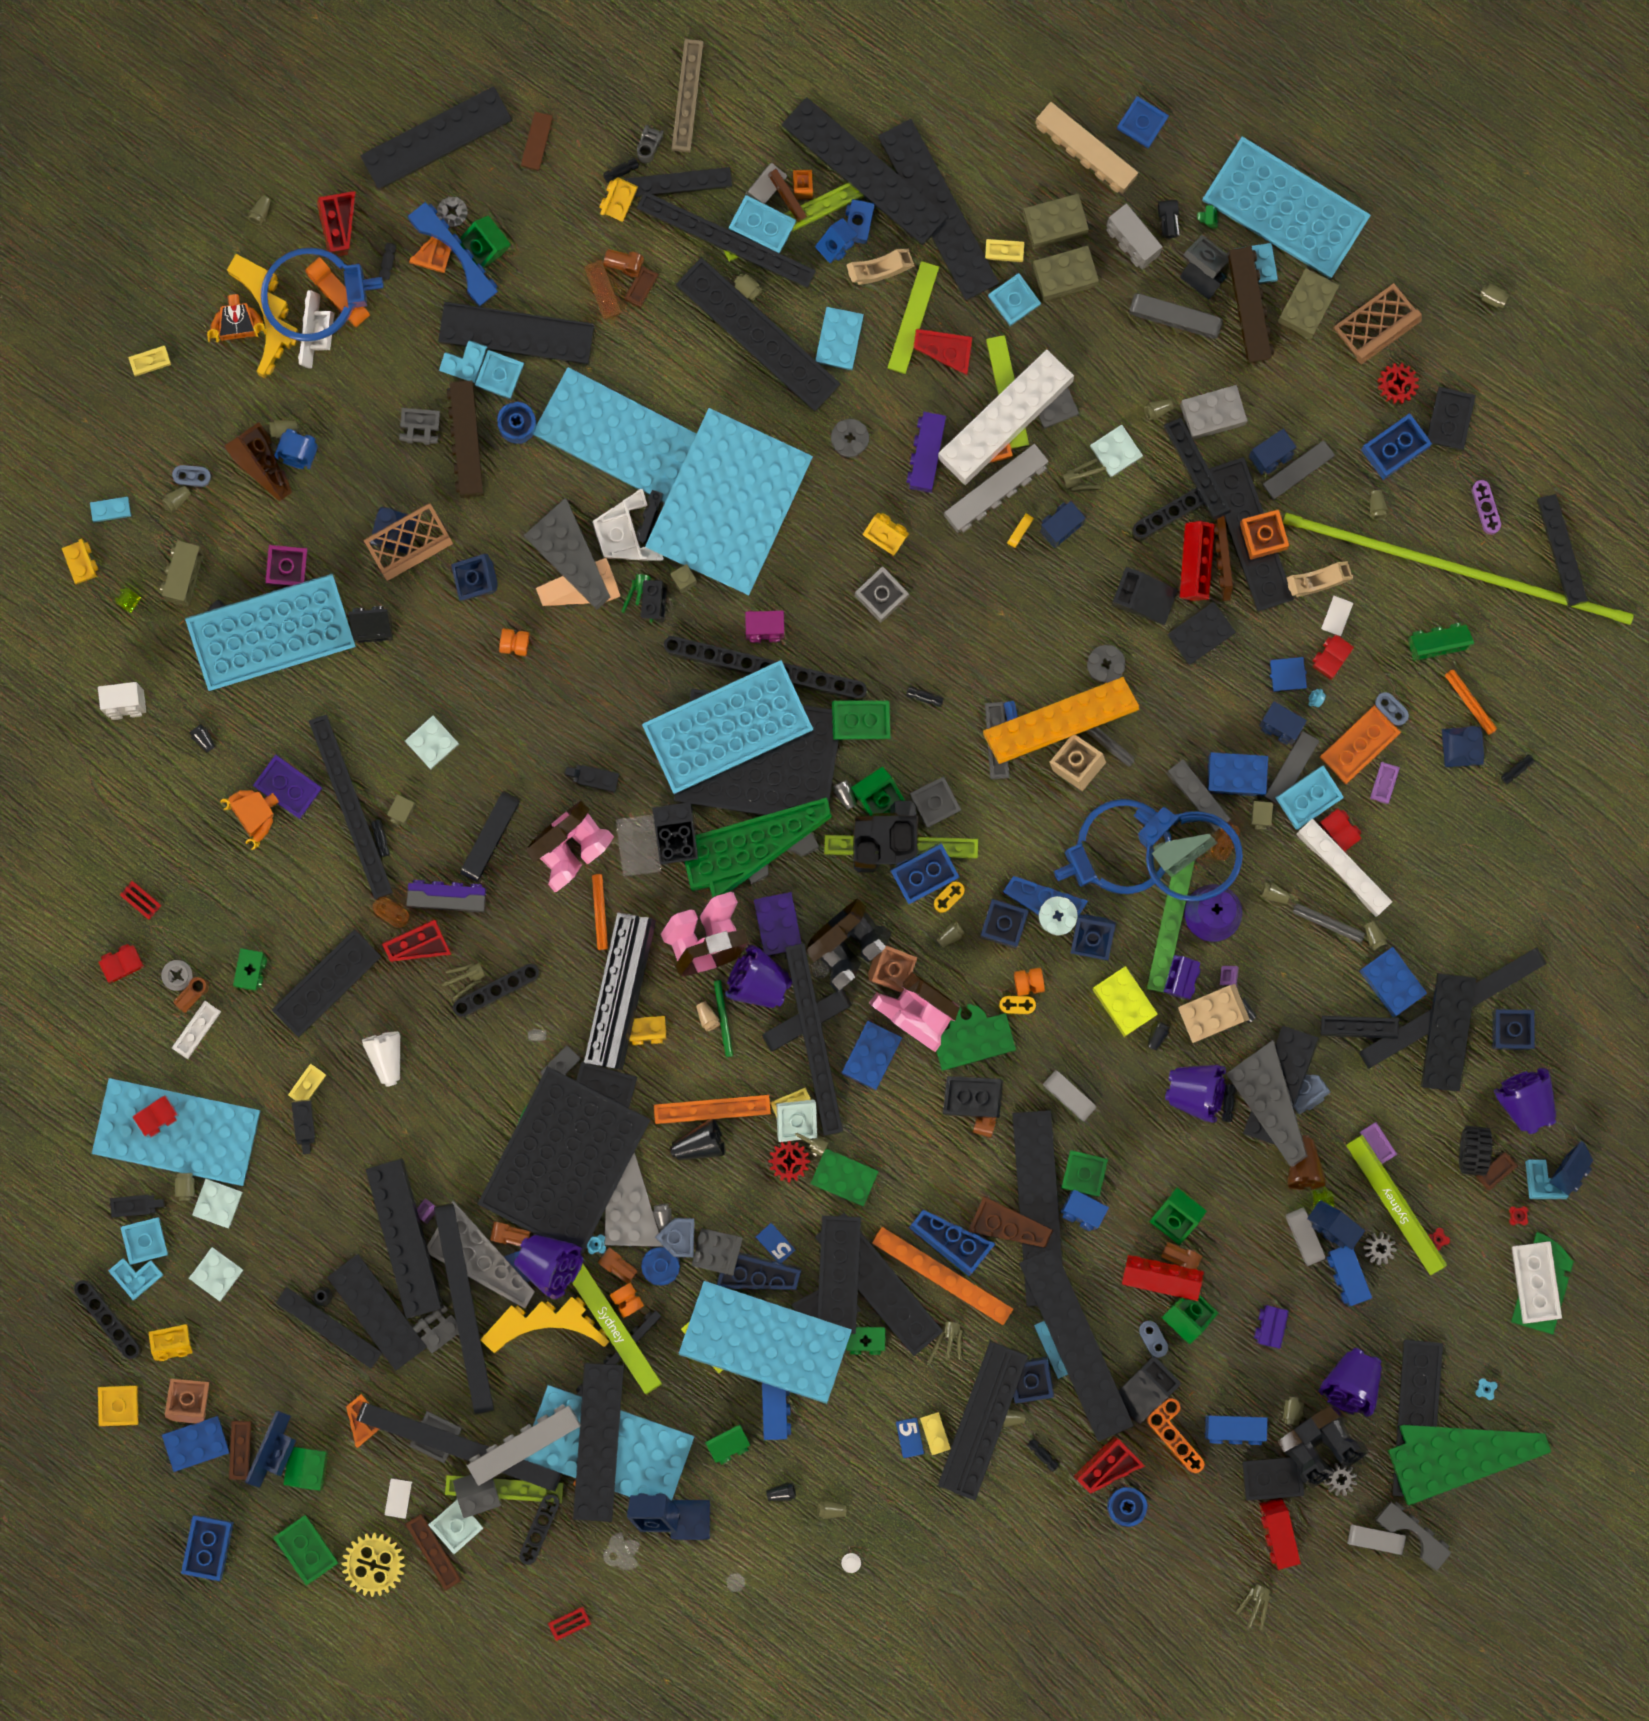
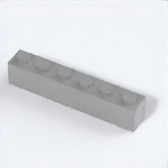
(996, 488)
(523, 1445)

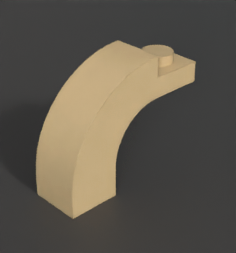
(880, 268)
(1320, 579)

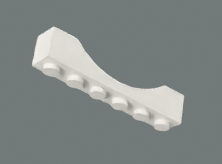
(1345, 867)

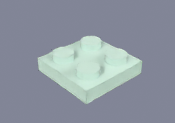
(1116, 451)
(431, 742)
(796, 1118)
(217, 1203)
(216, 1274)
(455, 1529)

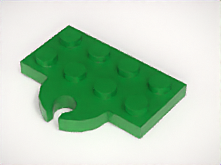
(974, 1039)

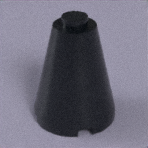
(699, 1143)

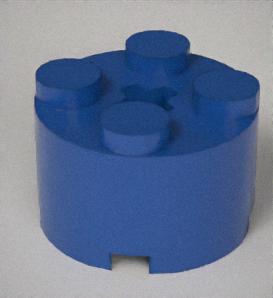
(512, 412)
(296, 449)
(1137, 1510)

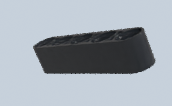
(1167, 519)
(490, 836)
(486, 990)
(792, 1028)
(99, 1314)

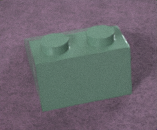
(1179, 853)

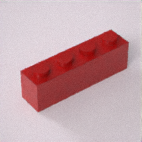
(1197, 561)
(1163, 1277)

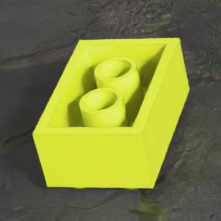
(1124, 1001)

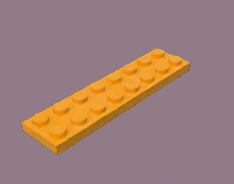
(1061, 720)

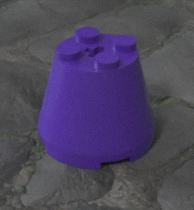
(1204, 921)
(758, 980)
(1197, 1090)
(1528, 1099)
(549, 1263)
(1354, 1383)

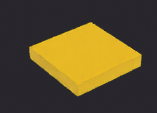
(118, 1405)

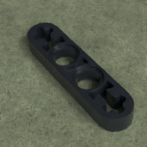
(539, 1528)

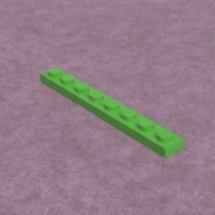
(1169, 930)

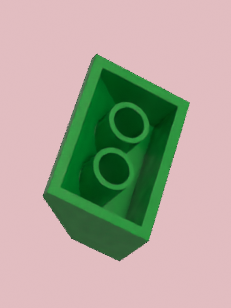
(1440, 641)

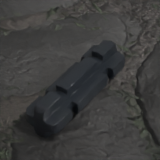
(620, 170)
(387, 261)
(924, 696)
(1517, 769)
(380, 838)
(1228, 1103)
(1043, 1455)

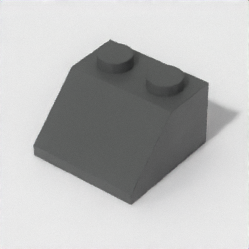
(475, 1498)

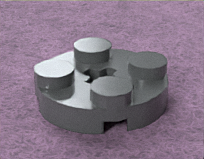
(841, 444)
(1115, 669)

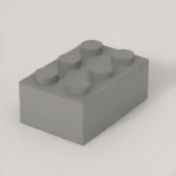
(1133, 237)
(1213, 412)

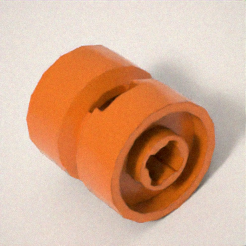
(514, 642)
(1029, 981)
(627, 1300)

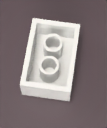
(122, 700)

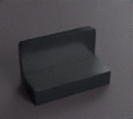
(1200, 281)

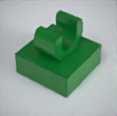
(1209, 217)

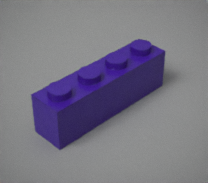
(926, 456)

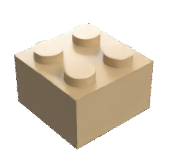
(1077, 762)

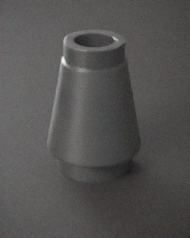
(845, 794)
(662, 1215)

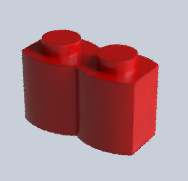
(1332, 657)
(1340, 829)
(121, 963)
(155, 1116)

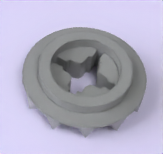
(451, 219)
(167, 976)

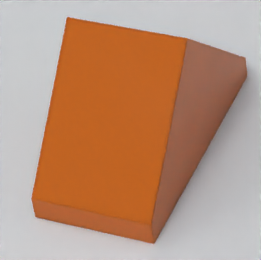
(802, 184)

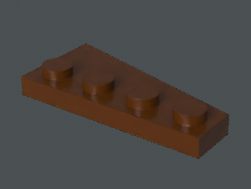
(1223, 561)
(1002, 1222)

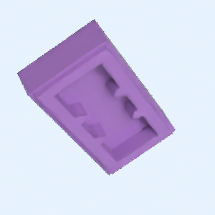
(1384, 783)
(1378, 1142)

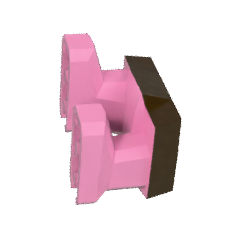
(555, 853)
(721, 934)
(918, 1010)

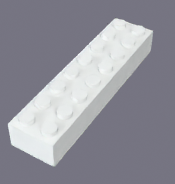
(1005, 417)

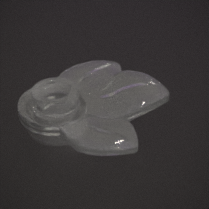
(624, 1550)

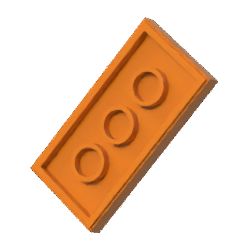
(1360, 744)

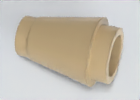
(707, 1017)

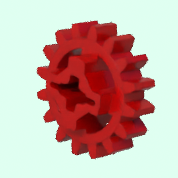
(1399, 391)
(780, 1161)

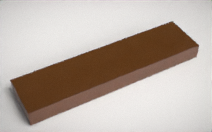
(433, 1552)

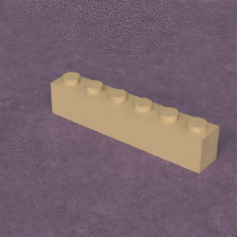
(1086, 148)

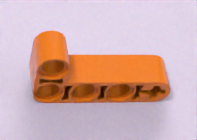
(334, 290)
(1177, 1439)

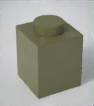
(683, 578)
(401, 810)
(1261, 815)

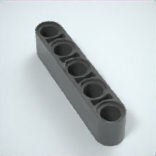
(1176, 316)

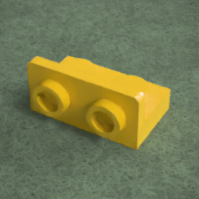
(619, 199)
(886, 533)
(79, 561)
(648, 1029)
(170, 1343)

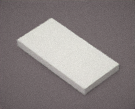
(1536, 1282)

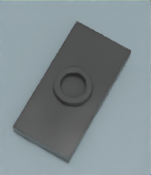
(563, 1061)

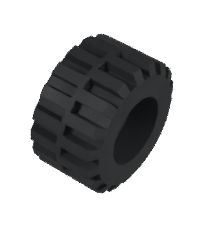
(1475, 1150)

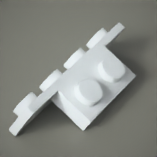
(314, 322)

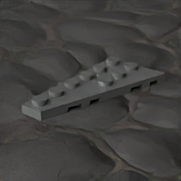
(565, 548)
(1267, 1094)

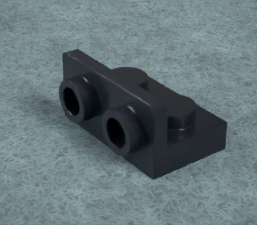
(654, 600)

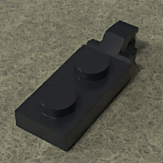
(650, 516)
(594, 777)
(304, 1124)
(134, 1205)

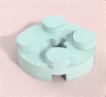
(1067, 921)

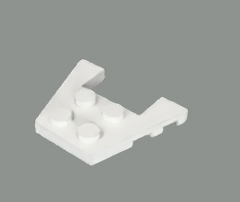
(617, 533)

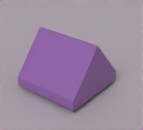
(1229, 975)
(426, 1211)

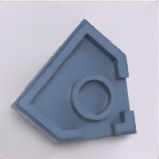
(1311, 1093)
(678, 1237)

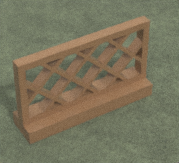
(1389, 334)
(416, 556)

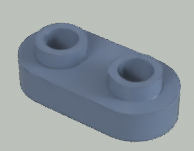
(192, 475)
(1392, 708)
(1152, 1339)

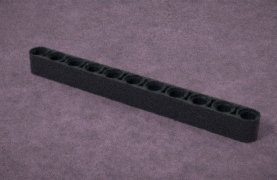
(757, 662)
(1483, 990)
(464, 1308)
(451, 1444)

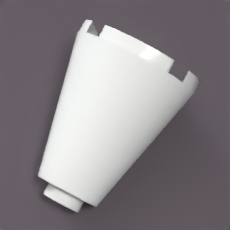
(384, 1056)

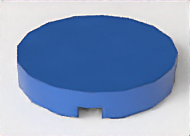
(660, 1266)

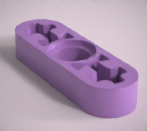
(1487, 492)

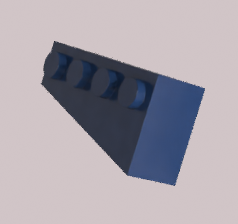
(760, 1274)

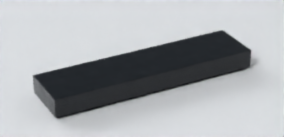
(1360, 1027)

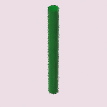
(723, 1018)

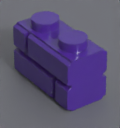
(1182, 977)
(1271, 1327)

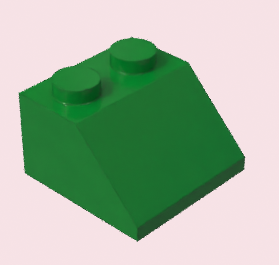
(484, 241)
(877, 792)
(1178, 1216)
(1190, 1317)
(727, 1444)
(306, 1468)

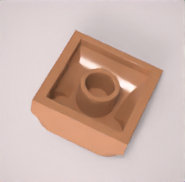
(891, 968)
(187, 1401)

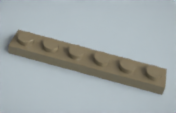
(687, 95)

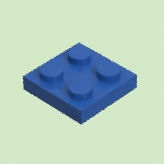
(1142, 122)

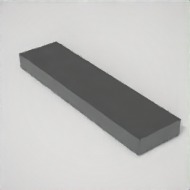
(1298, 470)
(994, 716)
(1292, 766)

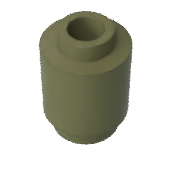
(747, 286)
(1494, 295)
(184, 1186)
(1293, 1411)

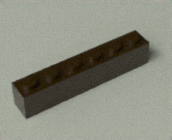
(1249, 304)
(466, 439)

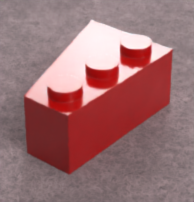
(336, 221)
(417, 943)
(1107, 1465)
(1279, 1533)

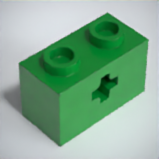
(245, 960)
(877, 1344)

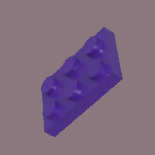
(289, 786)
(777, 923)

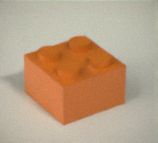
(1264, 534)

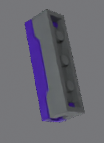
(446, 897)

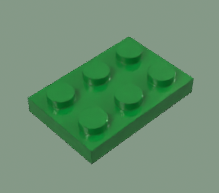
(861, 720)
(844, 1177)
(306, 1550)

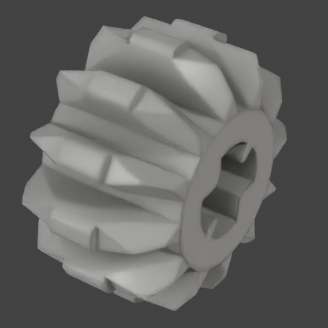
(1386, 1252)
(1346, 1482)

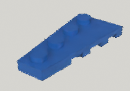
(1034, 896)

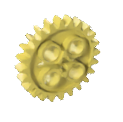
(378, 1547)

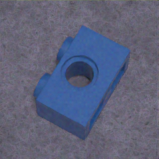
(864, 211)
(836, 241)

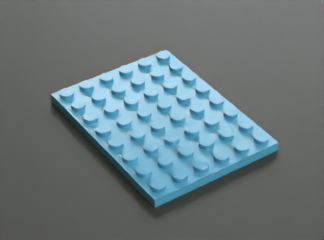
(729, 501)

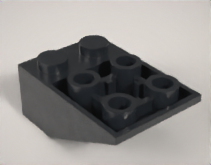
(1144, 596)
(371, 624)
(675, 833)
(1148, 1389)

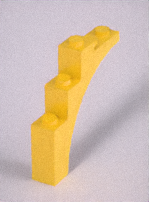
(252, 278)
(543, 1316)

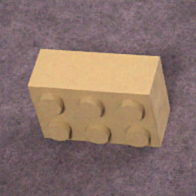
(1213, 1013)

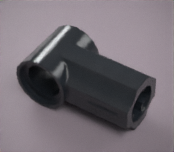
(1168, 212)

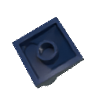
(386, 517)
(474, 577)
(1463, 747)
(1093, 936)
(693, 1520)

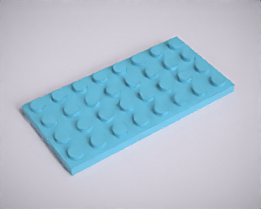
(1286, 207)
(614, 434)
(270, 632)
(727, 727)
(206, 1139)
(765, 1342)
(647, 1453)

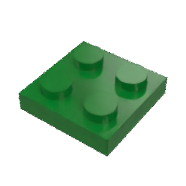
(1084, 1173)

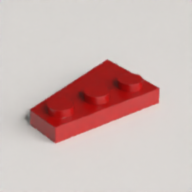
(944, 347)

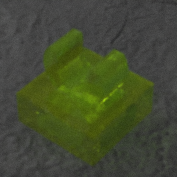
(127, 600)
(1326, 1197)

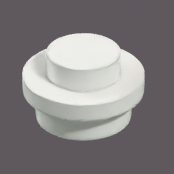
(851, 1563)

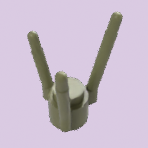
(1072, 478)
(473, 972)
(816, 1145)
(951, 1331)
(1260, 1596)

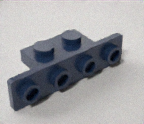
(273, 1451)

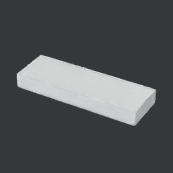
(196, 1029)

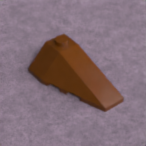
(255, 456)

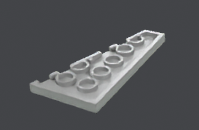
(629, 1212)
(485, 1262)

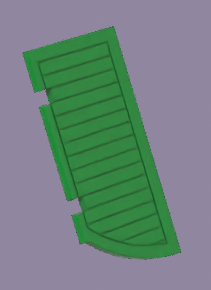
(1561, 1264)

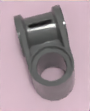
(650, 141)

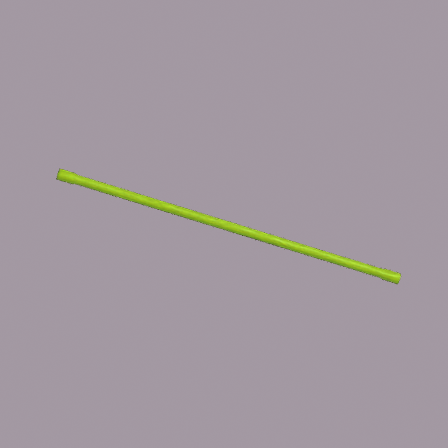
(1299, 522)

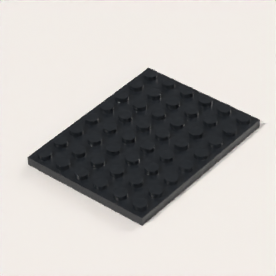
(776, 779)
(564, 1160)

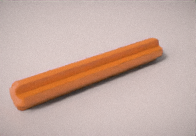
(1470, 701)
(599, 907)

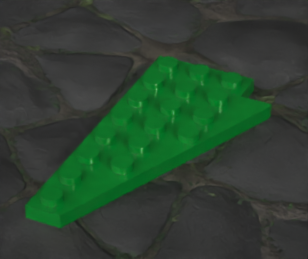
(742, 849)
(1447, 1458)

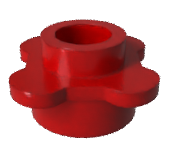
(1523, 1216)
(1443, 1239)

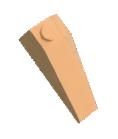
(562, 592)

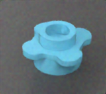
(1316, 698)
(592, 1248)
(1481, 1389)

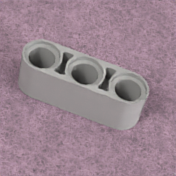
(1069, 1095)
(1305, 1236)
(1376, 1539)

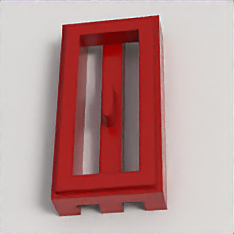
(128, 890)
(554, 1630)

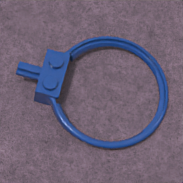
(355, 288)
(1161, 822)
(1080, 865)

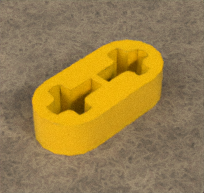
(1020, 530)
(952, 900)
(1017, 1000)

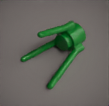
(637, 585)

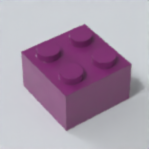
(285, 566)
(764, 626)

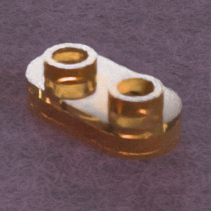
(1224, 843)
(391, 912)

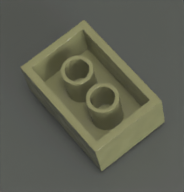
(1055, 221)
(1065, 273)
(1308, 303)
(182, 573)

